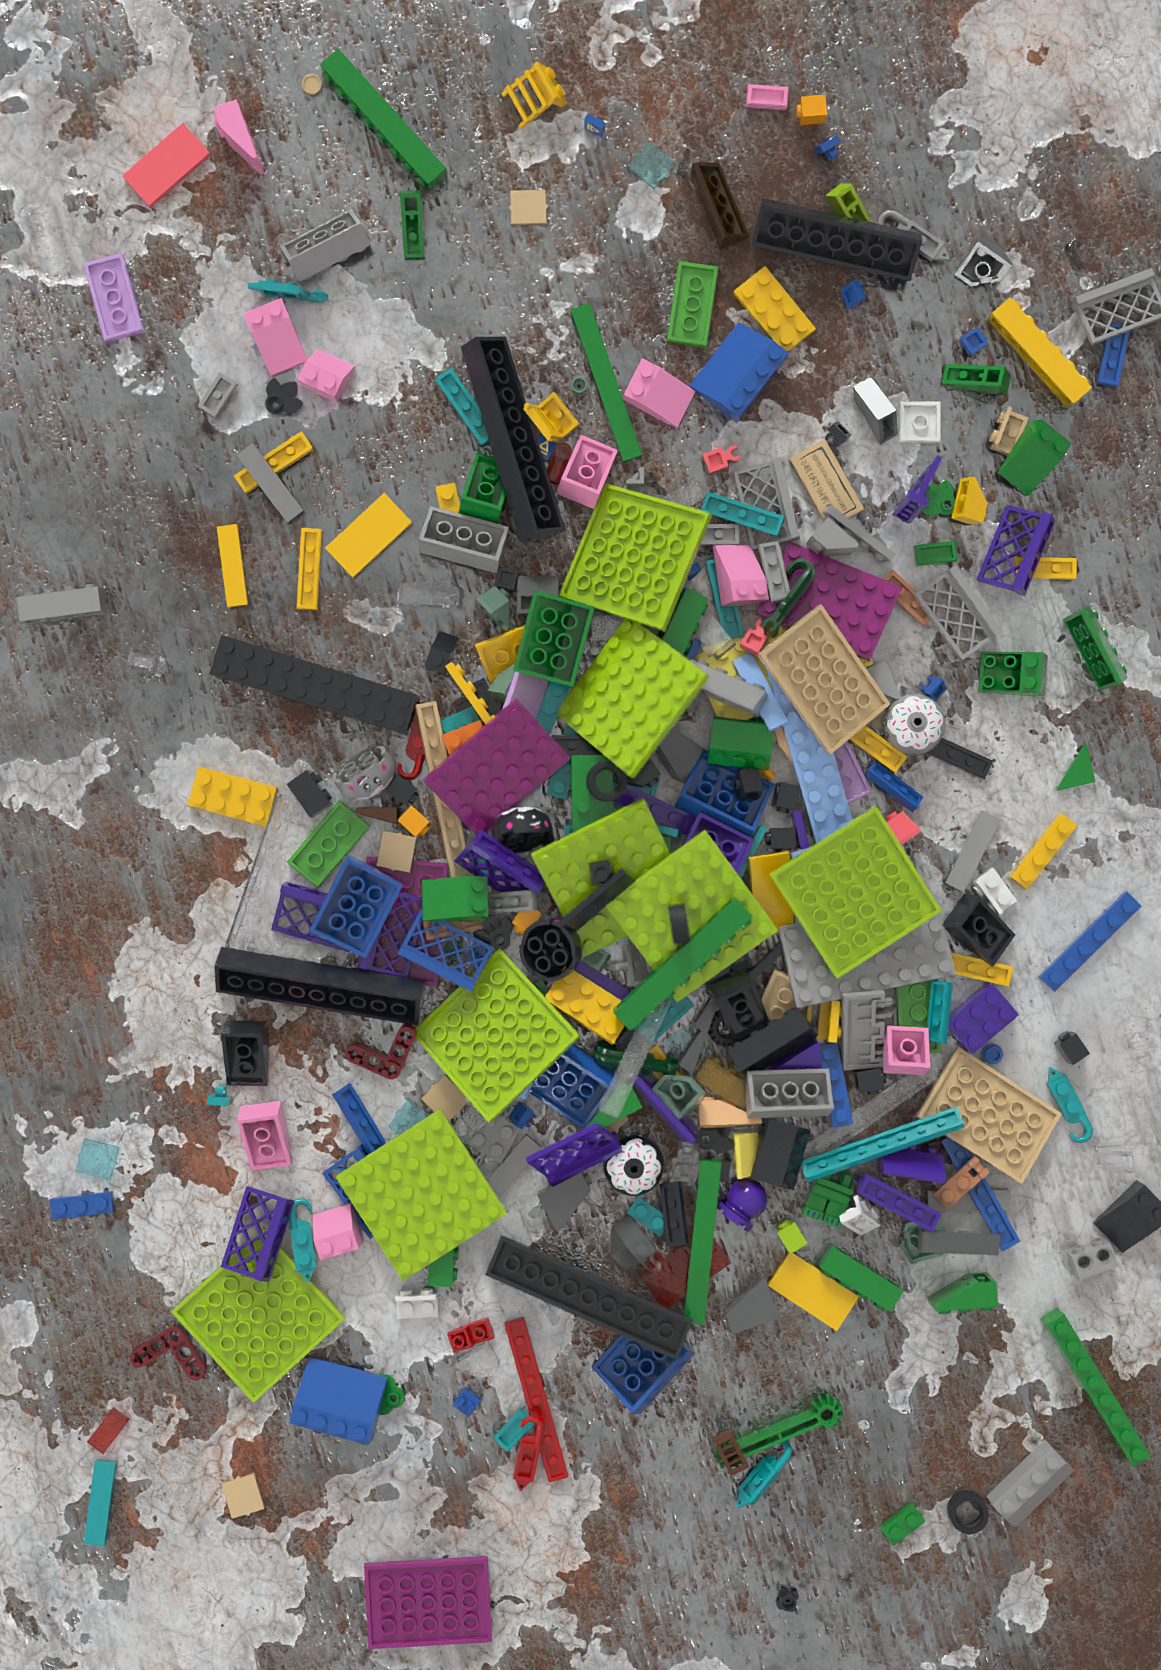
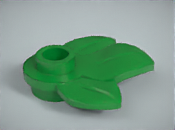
(937, 497)
(388, 1402)

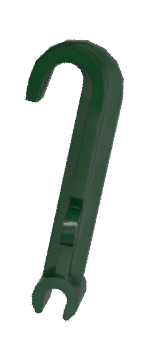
(792, 598)
(608, 1056)

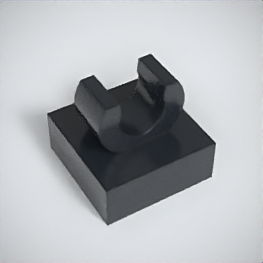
(839, 432)

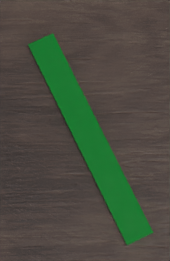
(606, 382)
(702, 1240)

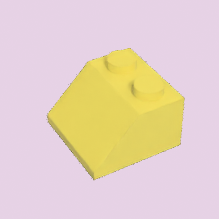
(744, 1151)

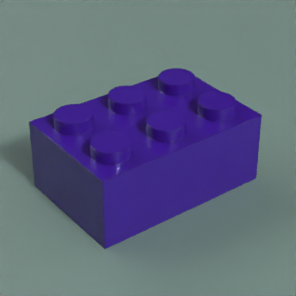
(980, 1017)

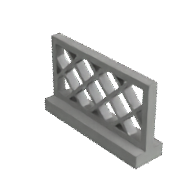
(1109, 294)
(782, 494)
(973, 606)

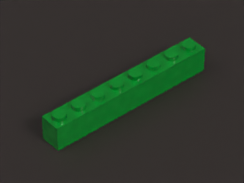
(383, 120)
(682, 963)
(1095, 1387)

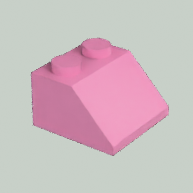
(326, 375)
(906, 1050)
(336, 1231)

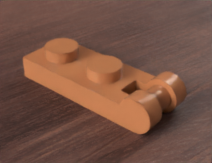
(961, 1183)

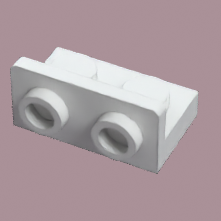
(994, 891)
(862, 1218)
(417, 1303)

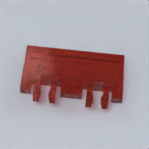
(671, 1283)

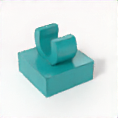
(220, 1097)

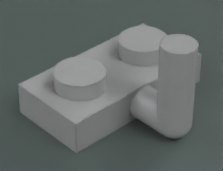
(633, 964)

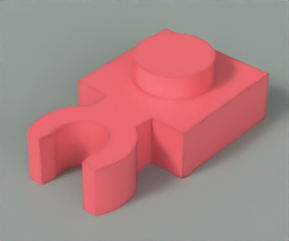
(717, 459)
(754, 639)

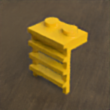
(545, 88)
(552, 418)
(827, 1020)

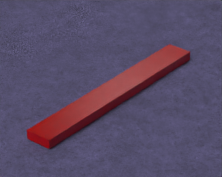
(536, 1397)

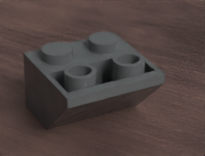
(526, 587)

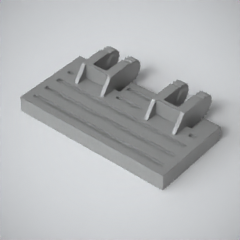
(862, 1029)

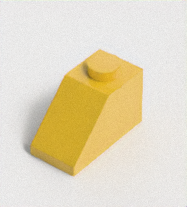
(970, 502)

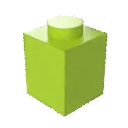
(790, 1235)

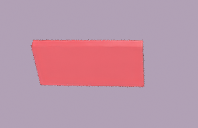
(166, 165)

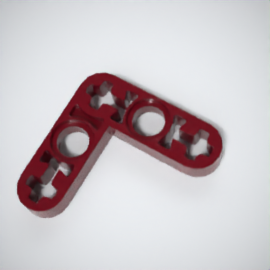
(390, 1059)
(175, 1345)

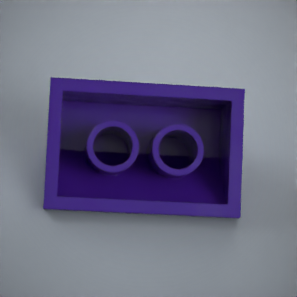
(914, 1164)

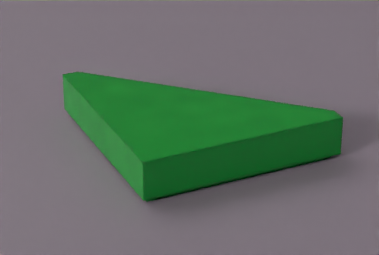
(1079, 772)

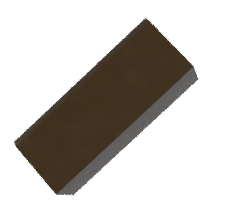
(718, 203)

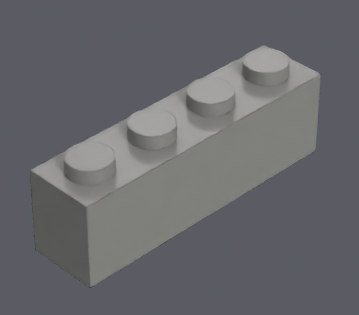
(61, 604)

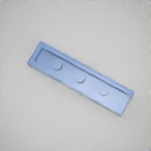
(771, 711)

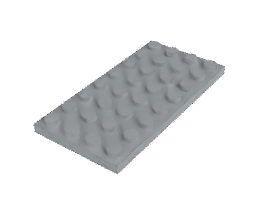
(909, 960)

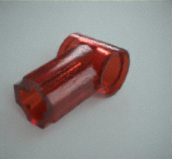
(557, 464)

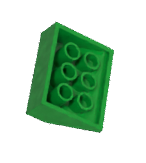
(553, 638)
(1095, 648)

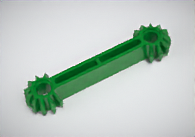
(787, 1429)

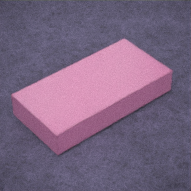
(767, 97)

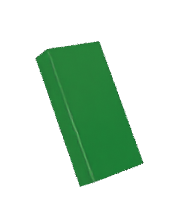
(935, 553)

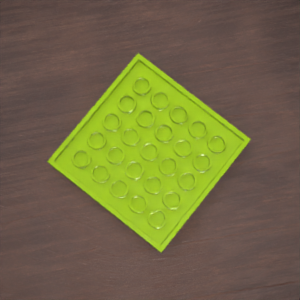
(635, 556)
(631, 696)
(625, 839)
(704, 883)
(855, 892)
(496, 1036)
(421, 1194)
(256, 1325)

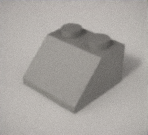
(831, 540)

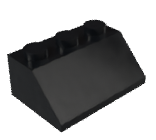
(780, 1153)

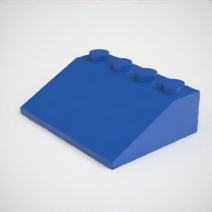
(739, 371)
(712, 793)
(356, 906)
(574, 1086)
(638, 1372)
(339, 1401)

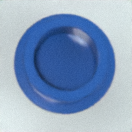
(992, 1054)

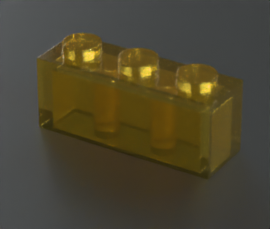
(722, 1081)

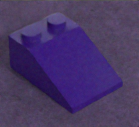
(731, 842)

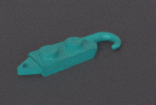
(288, 291)
(1069, 1103)
(302, 1242)
(762, 1477)

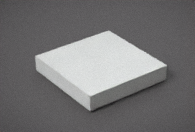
(919, 422)

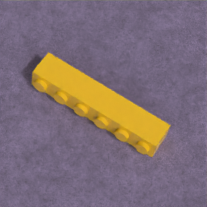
(1039, 353)

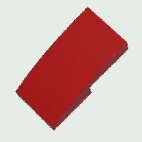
(471, 1334)

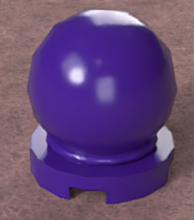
(744, 1202)

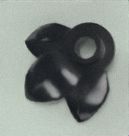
(285, 395)
(495, 929)
(718, 1139)

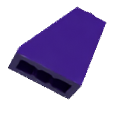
(805, 1057)

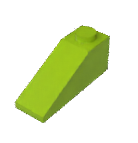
(847, 203)

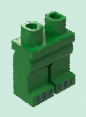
(828, 1199)

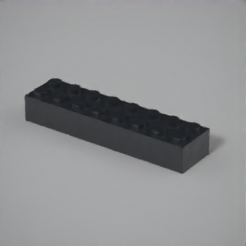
(836, 239)

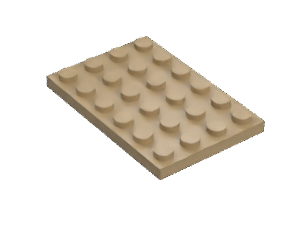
(824, 679)
(1000, 1118)

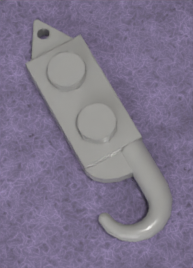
(931, 247)

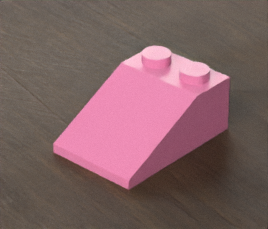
(233, 126)
(275, 337)
(658, 393)
(586, 471)
(739, 576)
(265, 1135)

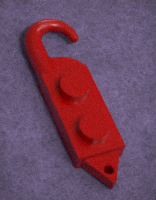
(414, 751)
(528, 1453)

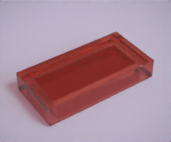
(108, 1430)

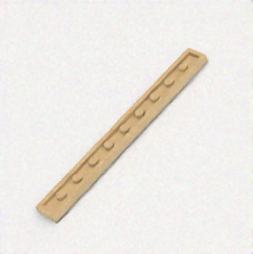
(435, 754)

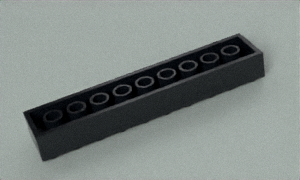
(512, 438)
(314, 685)
(319, 986)
(589, 1297)

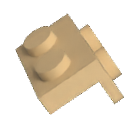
(1008, 432)

